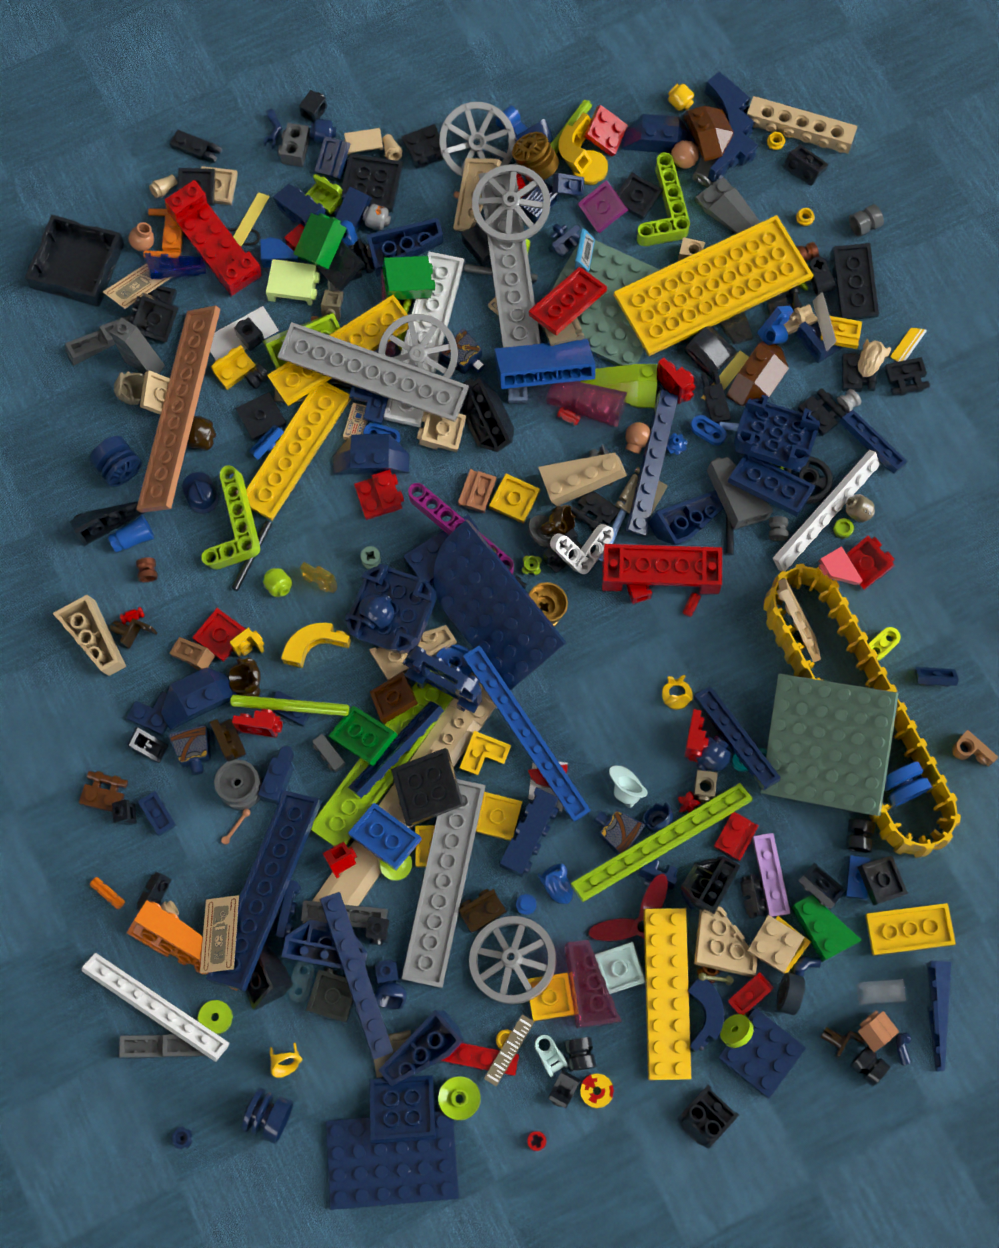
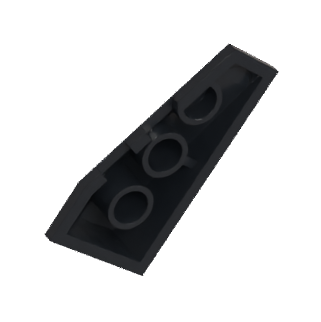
(100, 522)
(268, 979)

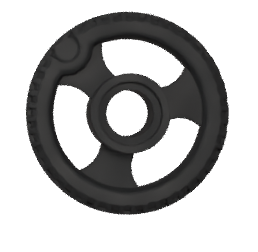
(824, 484)

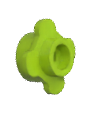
(536, 561)

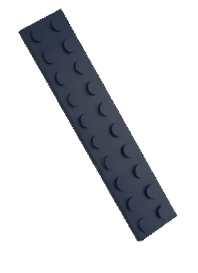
(268, 884)

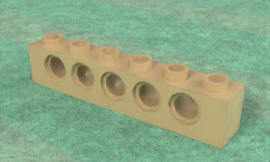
(809, 121)

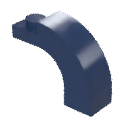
(713, 1010)

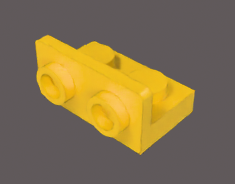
(232, 367)
(245, 641)

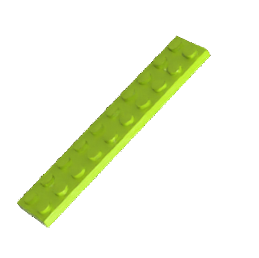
(347, 808)

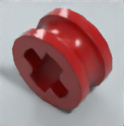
(530, 1138)

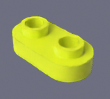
(882, 644)

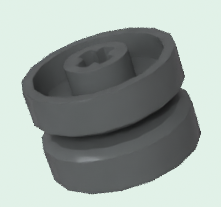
(234, 774)

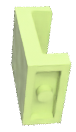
(292, 281)

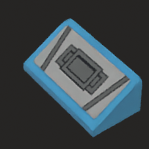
(584, 251)

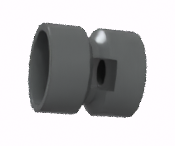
(867, 219)

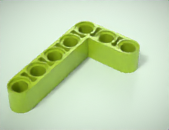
(671, 204)
(245, 518)

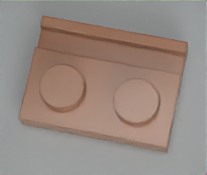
(477, 491)

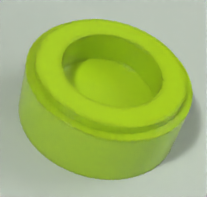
(843, 528)

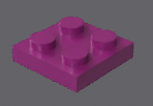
(602, 206)

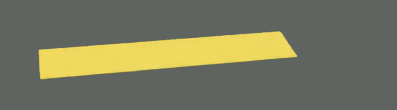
(250, 218)
(732, 370)

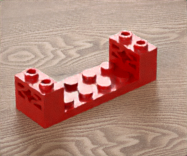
(212, 239)
(662, 566)

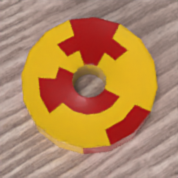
(603, 1083)

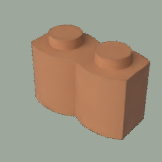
(877, 1030)

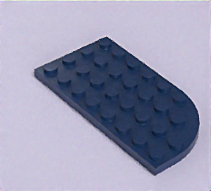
(492, 606)

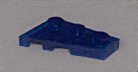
(167, 267)

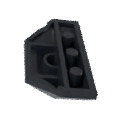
(487, 417)
(709, 883)

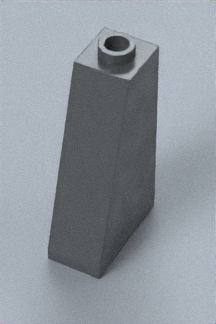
(135, 348)
(738, 504)

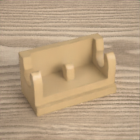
(364, 140)

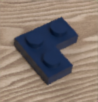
(375, 404)
(149, 717)

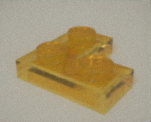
(319, 575)

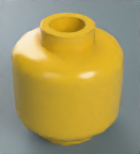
(681, 97)

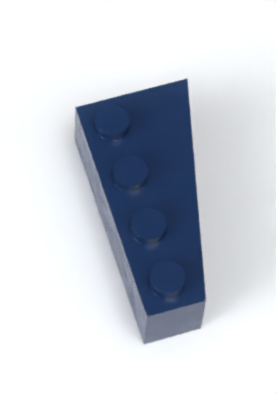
(404, 241)

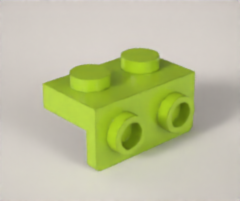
(326, 194)

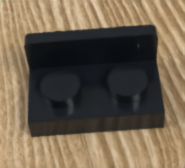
(805, 164)
(553, 560)

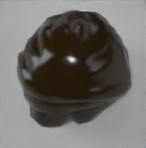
(201, 434)

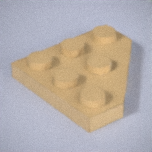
(722, 945)

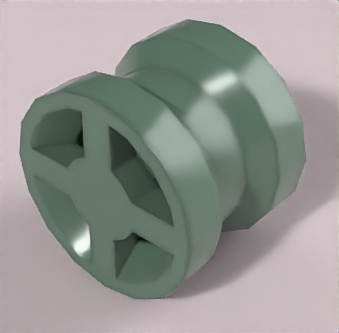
(370, 561)

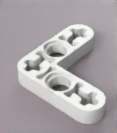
(580, 554)

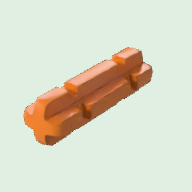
(107, 893)

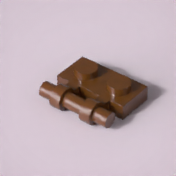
(102, 798)

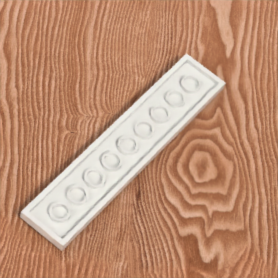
(447, 275)

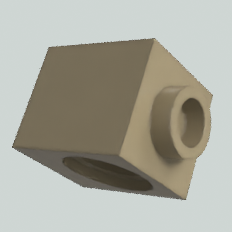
(705, 777)

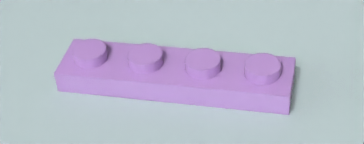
(771, 875)

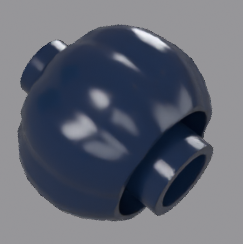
(376, 611)
(715, 755)

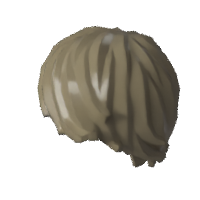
(129, 387)

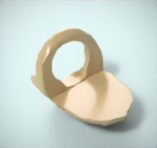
(872, 357)

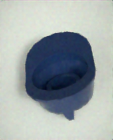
(200, 492)

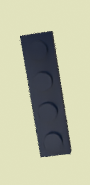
(873, 441)

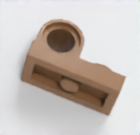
(192, 653)
(976, 747)

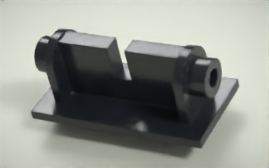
(158, 886)
(756, 903)

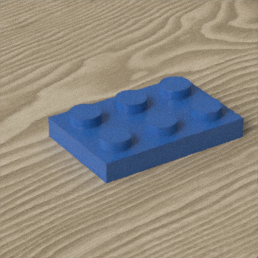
(384, 836)

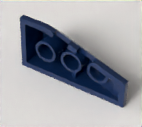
(426, 1046)

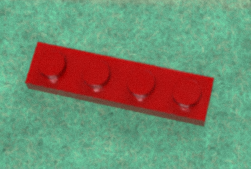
(479, 1058)

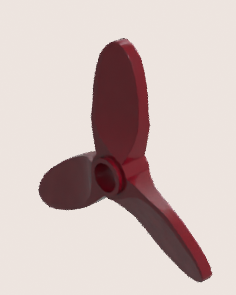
(627, 927)

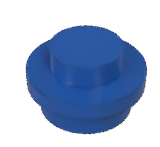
(526, 904)

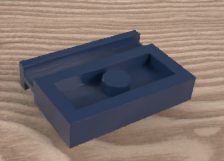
(332, 157)

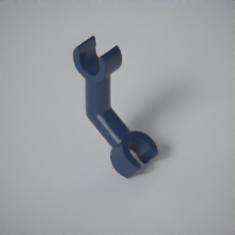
(277, 128)

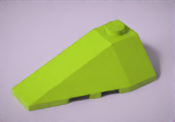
(327, 324)
(635, 379)

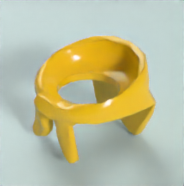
(680, 701)
(284, 1070)

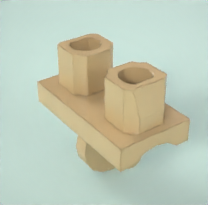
(798, 317)

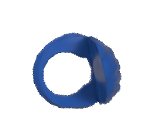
(557, 884)

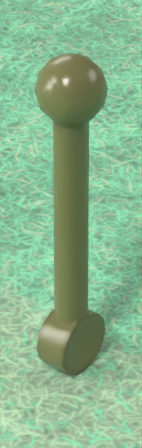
(728, 980)

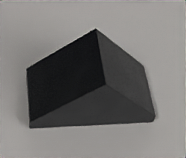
(147, 745)

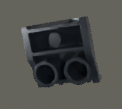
(710, 350)
(706, 1118)

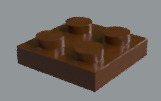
(393, 697)

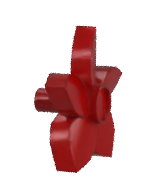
(688, 802)

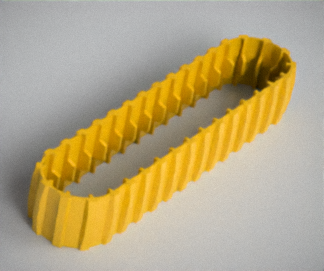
(877, 678)

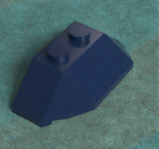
(655, 134)
(370, 455)
(195, 696)
(314, 945)

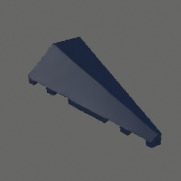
(939, 982)

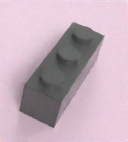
(328, 753)

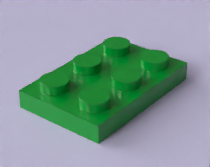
(363, 735)

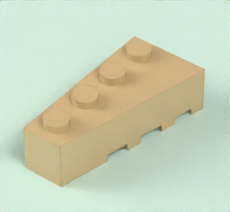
(578, 477)
(91, 632)

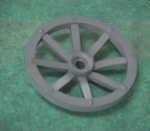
(492, 110)
(513, 206)
(421, 347)
(515, 963)

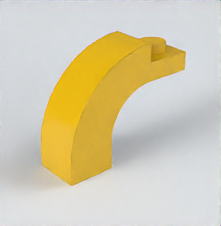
(571, 142)
(308, 637)

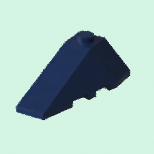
(685, 519)

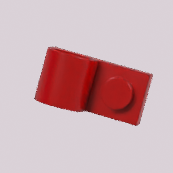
(750, 994)

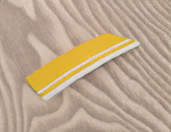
(908, 344)

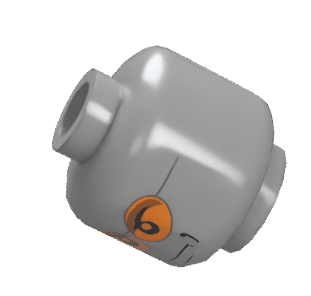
(376, 217)

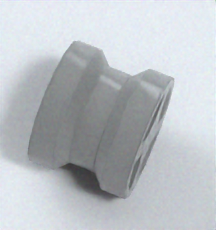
(849, 400)

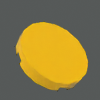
(596, 170)

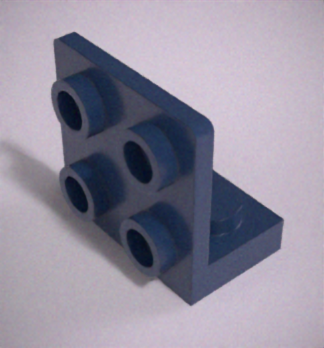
(810, 338)

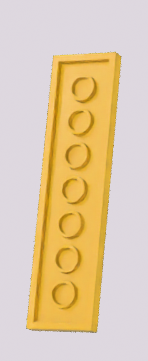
(364, 331)
(295, 449)
(667, 994)

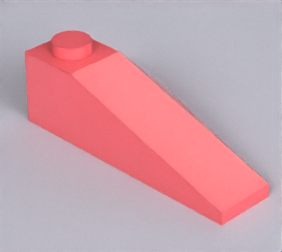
(839, 567)

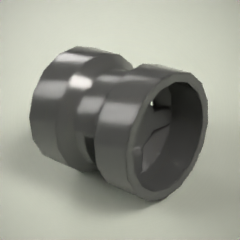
(778, 528)

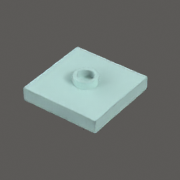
(620, 968)

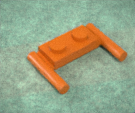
(171, 237)

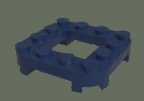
(463, 687)

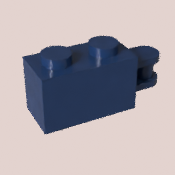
(352, 207)
(277, 776)

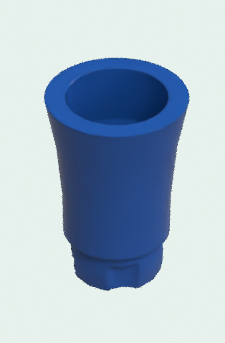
(131, 535)

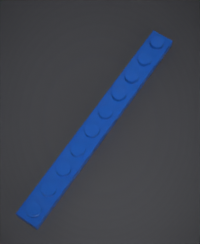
(526, 734)

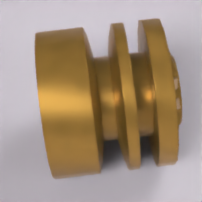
(536, 154)
(551, 600)

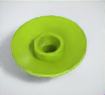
(459, 1086)

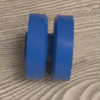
(903, 781)

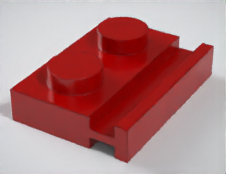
(736, 836)

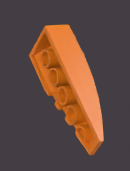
(167, 935)

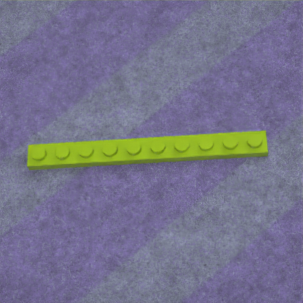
(661, 842)

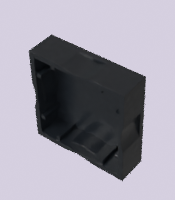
(75, 260)

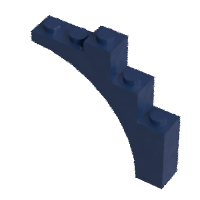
(734, 105)

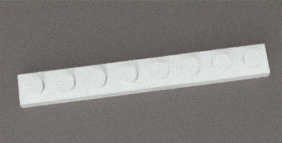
(826, 511)
(155, 1007)

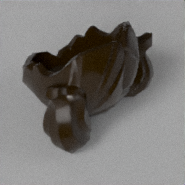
(560, 521)
(245, 678)

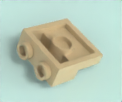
(441, 432)

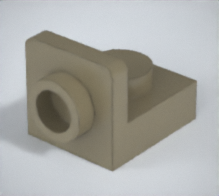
(332, 303)

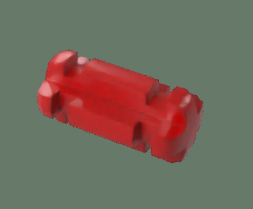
(568, 416)
(691, 604)
(135, 614)

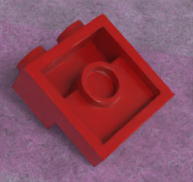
(676, 382)
(379, 495)
(870, 560)
(263, 724)
(696, 737)

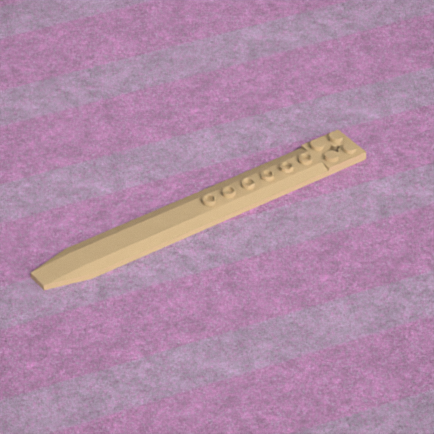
(450, 732)

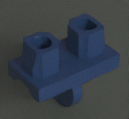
(559, 245)
(649, 872)

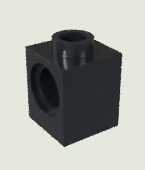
(313, 106)
(251, 340)

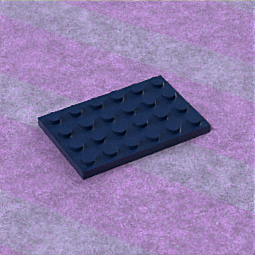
(389, 1171)

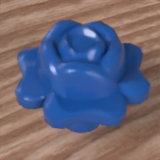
(676, 444)

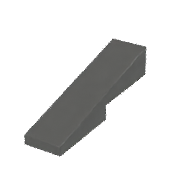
(91, 344)
(357, 914)
(155, 1046)

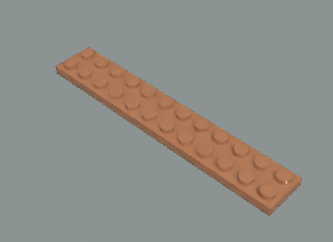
(178, 410)

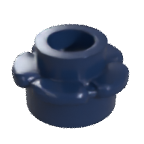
(178, 1143)

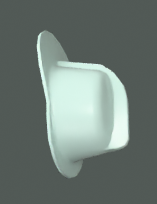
(627, 786)

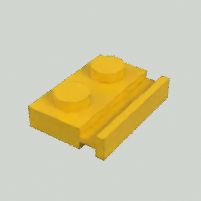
(846, 332)

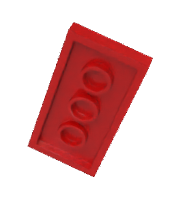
(567, 301)

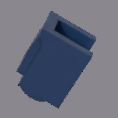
(387, 971)

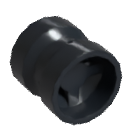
(256, 376)

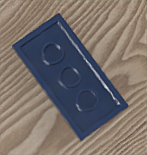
(771, 484)

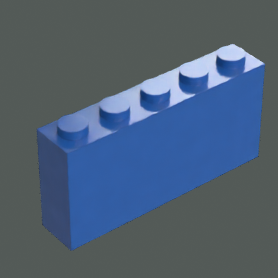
(544, 364)

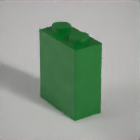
(320, 240)
(408, 277)

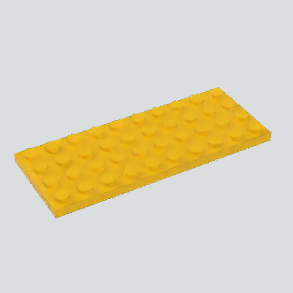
(713, 285)

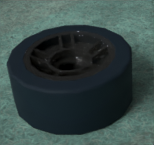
(790, 993)

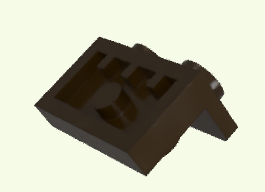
(228, 739)
(482, 910)

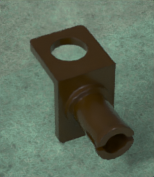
(130, 632)
(839, 1040)

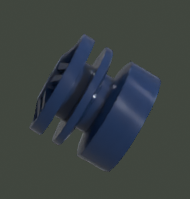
(115, 461)
(267, 1115)

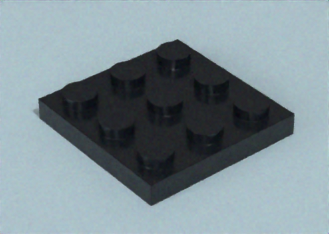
(374, 178)
(427, 787)

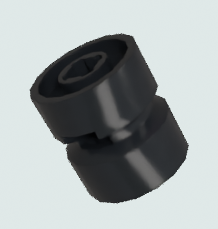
(857, 842)
(580, 1054)
(870, 1066)

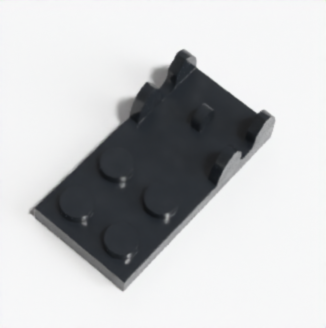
(855, 281)

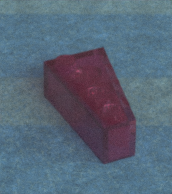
(589, 401)
(588, 987)

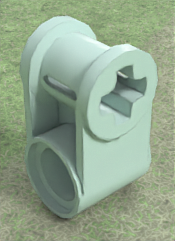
(550, 1056)

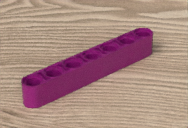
(444, 510)

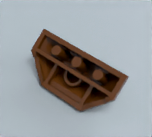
(709, 130)
(759, 374)

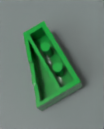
(824, 930)

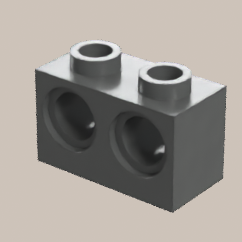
(297, 145)

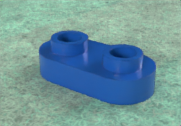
(381, 429)
(709, 429)

